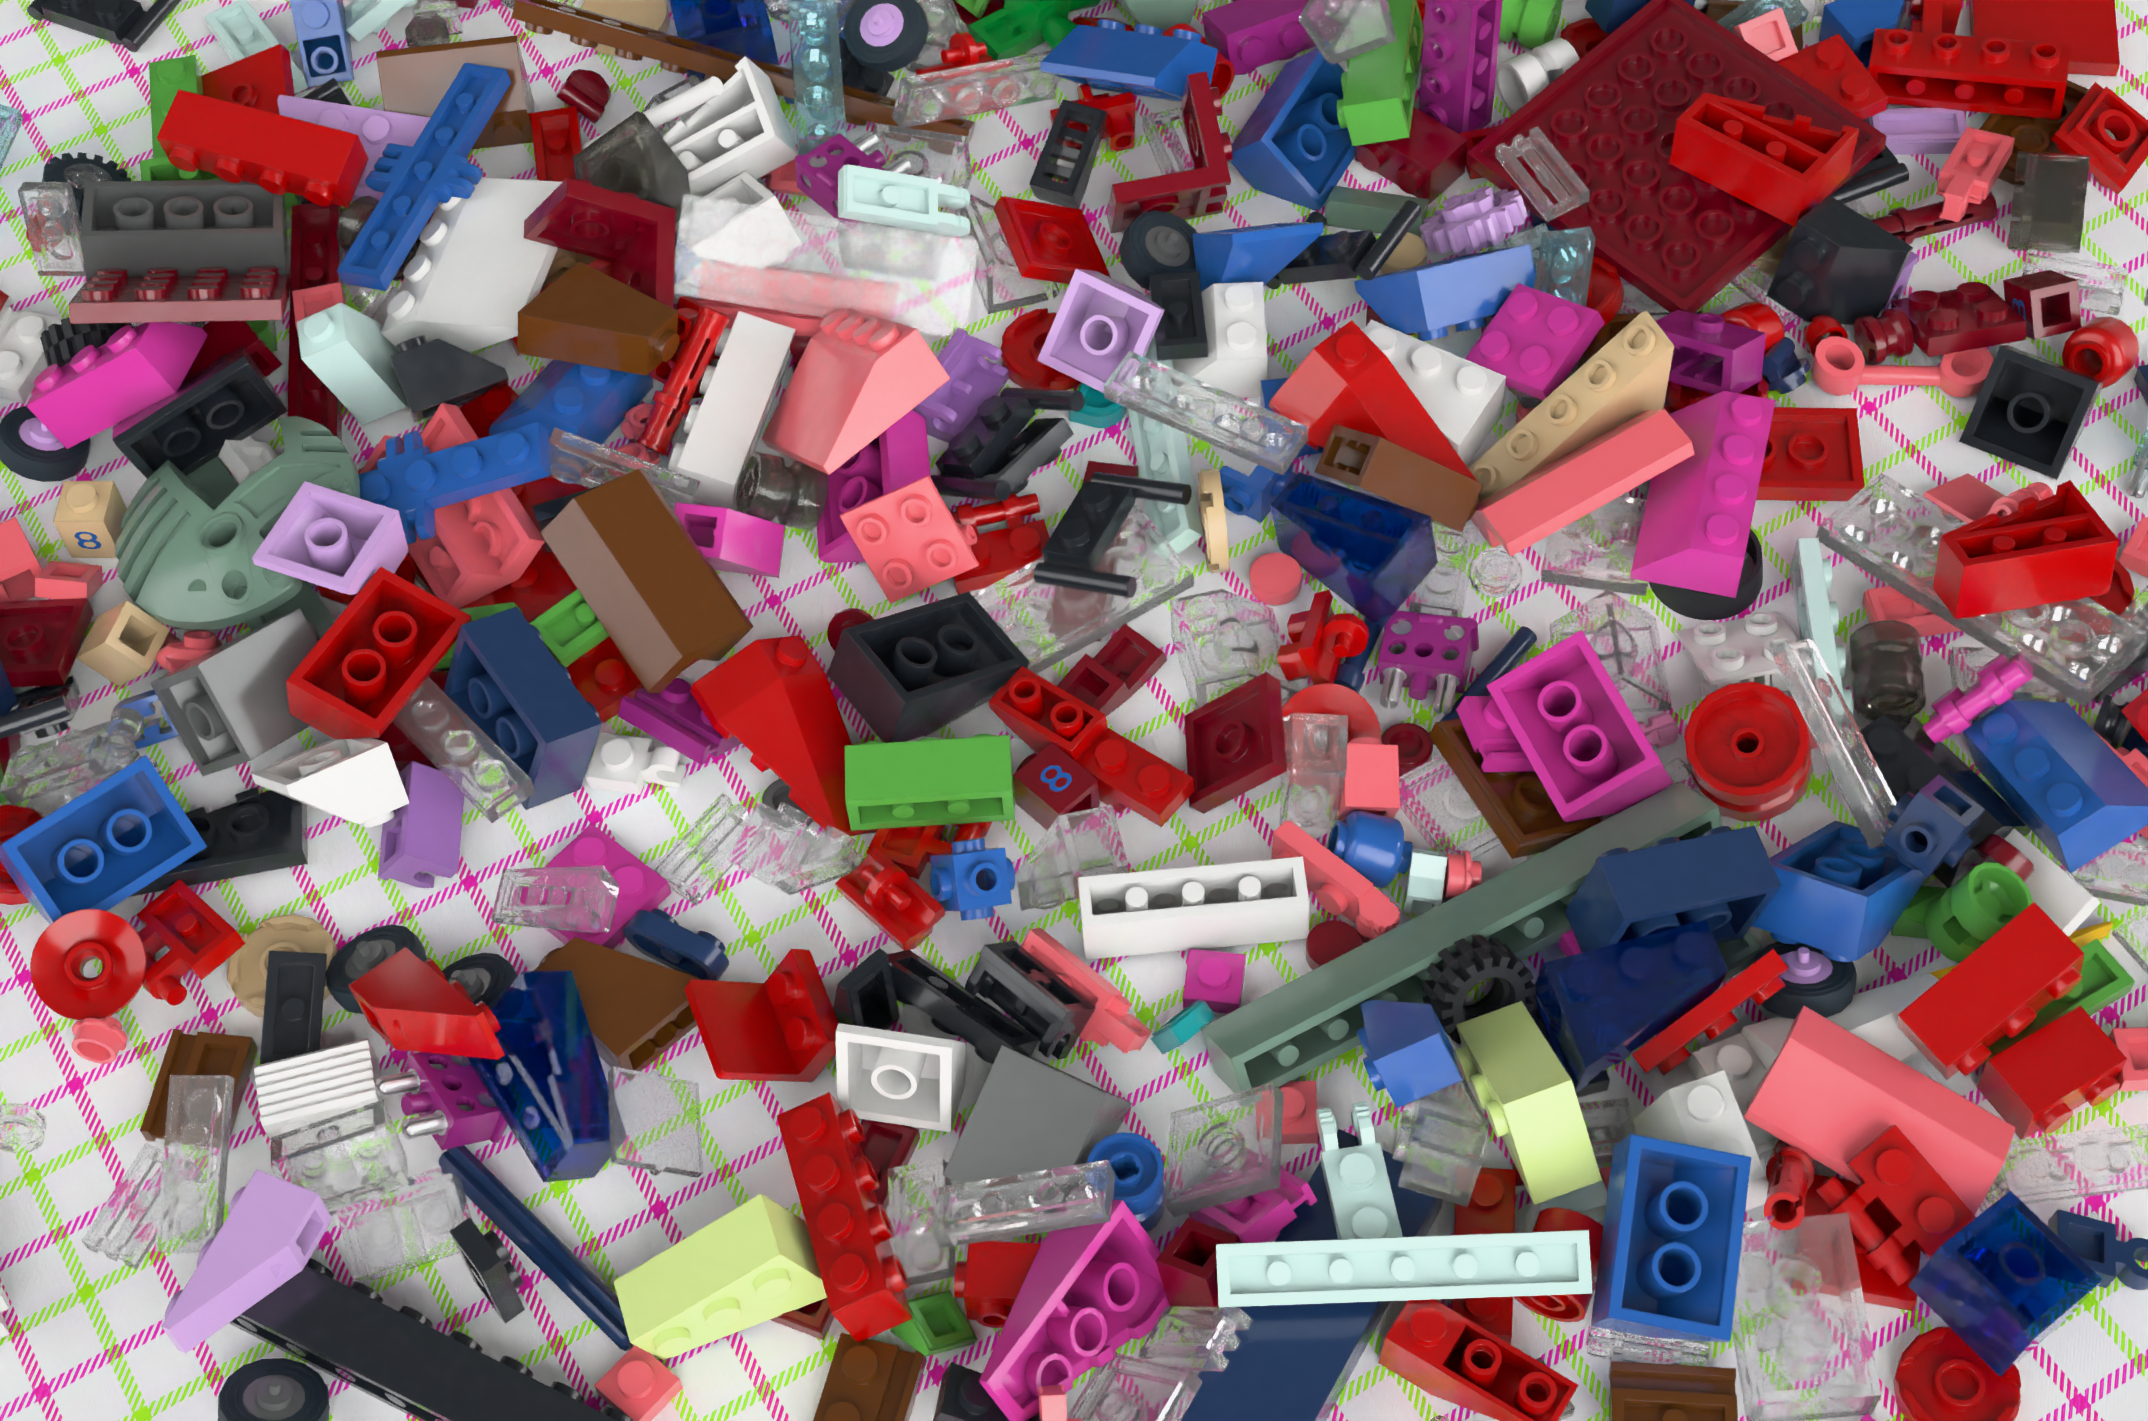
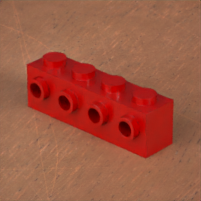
(1970, 72)
(262, 149)
(844, 1217)

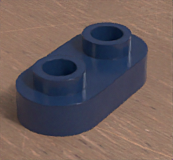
(665, 941)

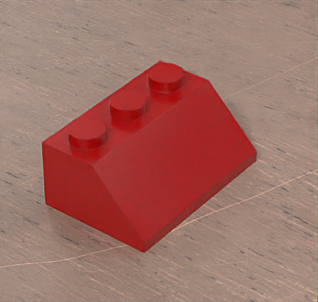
(373, 658)

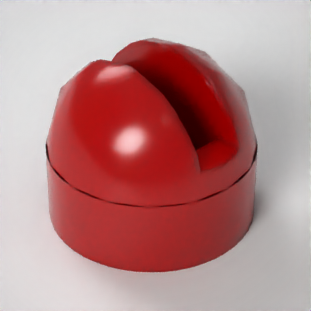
(1820, 326)

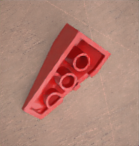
(1357, 387)
(787, 716)

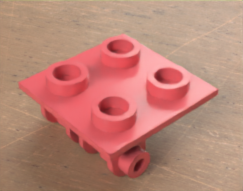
(1972, 499)
(910, 539)

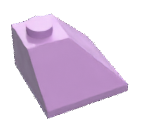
(1098, 328)
(333, 540)

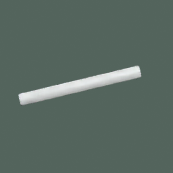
(680, 103)

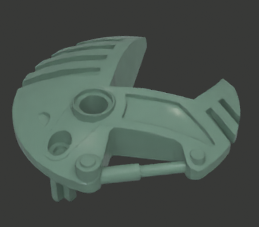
(194, 559)

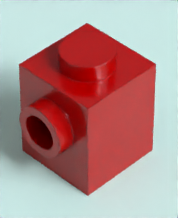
(993, 1279)

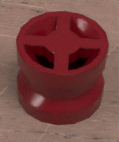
(1884, 336)

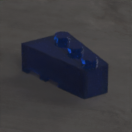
(1355, 543)
(1625, 994)
(550, 1077)

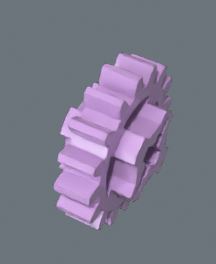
(1473, 221)

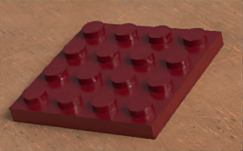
(175, 298)

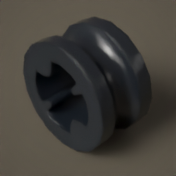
(2110, 721)

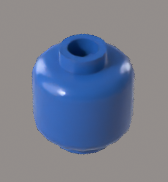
(1371, 846)

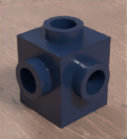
(1932, 826)

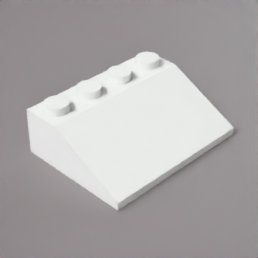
(473, 268)

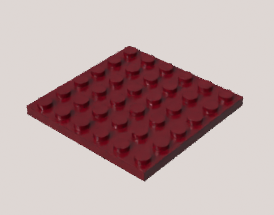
(1617, 129)

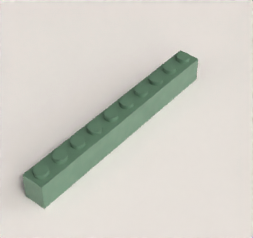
(1522, 907)

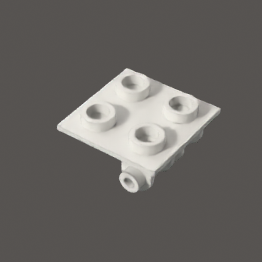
(1737, 650)

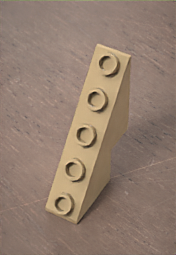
(1606, 391)

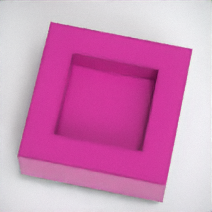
(1215, 978)

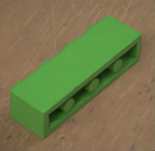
(1383, 82)

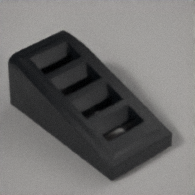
(1073, 192)
(868, 994)

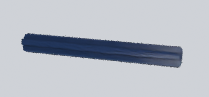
(538, 1243)

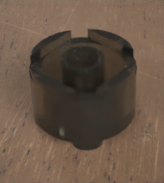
(2049, 202)

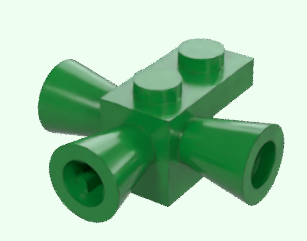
(1026, 25)

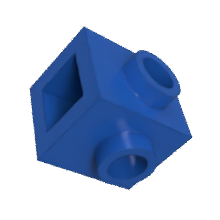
(972, 879)

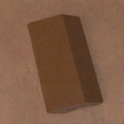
(645, 579)

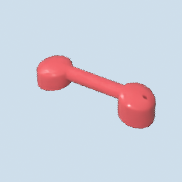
(1840, 369)

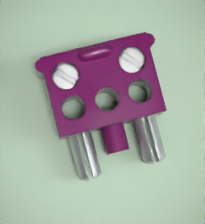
(819, 168)
(1426, 655)
(447, 1098)

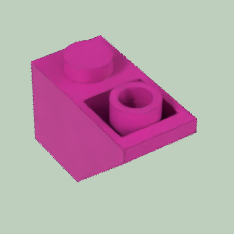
(734, 539)

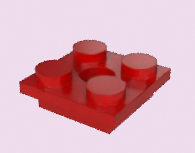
(2084, 133)

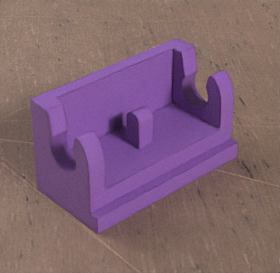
(971, 384)
(425, 831)

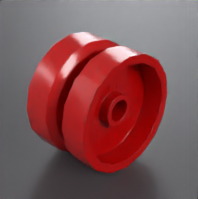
(1754, 721)

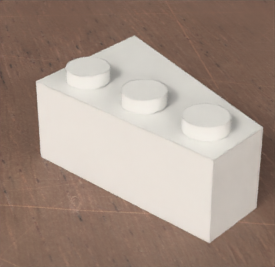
(734, 133)
(1455, 392)

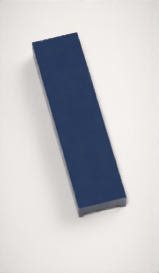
(1303, 1354)

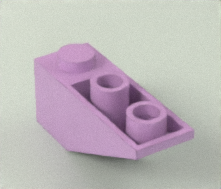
(258, 1248)

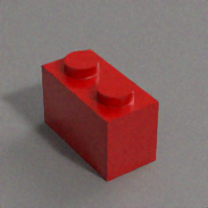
(2052, 1074)

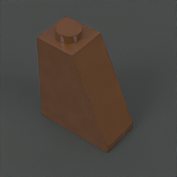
(598, 324)
(1399, 477)
(628, 1001)

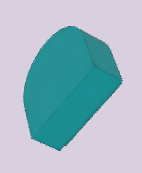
(1097, 410)
(1183, 1026)

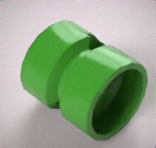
(1529, 21)
(1975, 909)

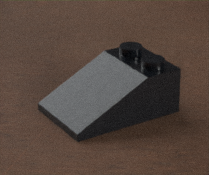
(923, 666)

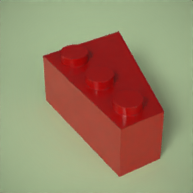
(1761, 157)
(2026, 558)
(1993, 993)

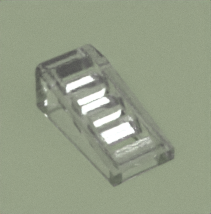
(590, 903)

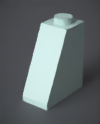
(352, 361)

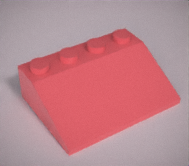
(851, 388)

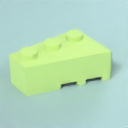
(1528, 1101)
(721, 1280)

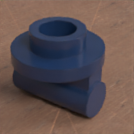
(1783, 367)

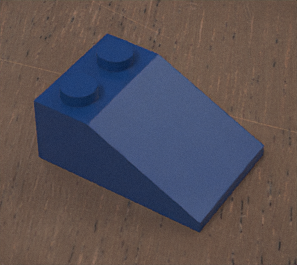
(1838, 893)

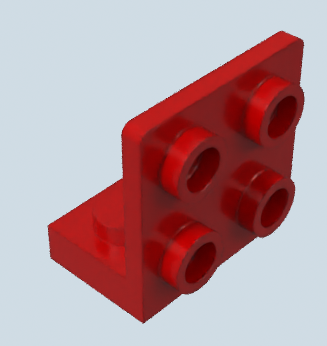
(769, 1027)

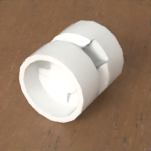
(1528, 74)

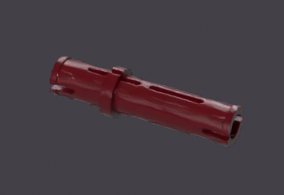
(1925, 220)

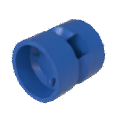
(1137, 1174)

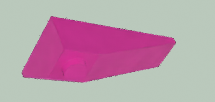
(1076, 1307)

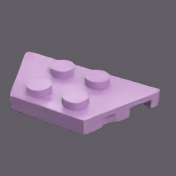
(372, 126)

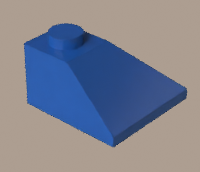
(1251, 251)

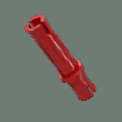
(685, 375)
(1787, 1185)

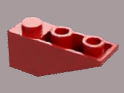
(422, 1012)
(1472, 1366)

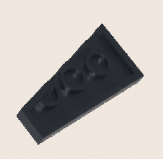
(243, 839)

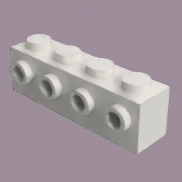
(733, 408)
(1194, 907)

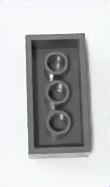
(182, 226)

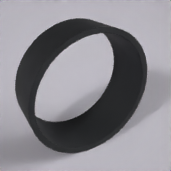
(1712, 606)

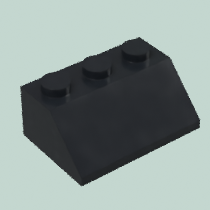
(191, 426)
(1912, 760)

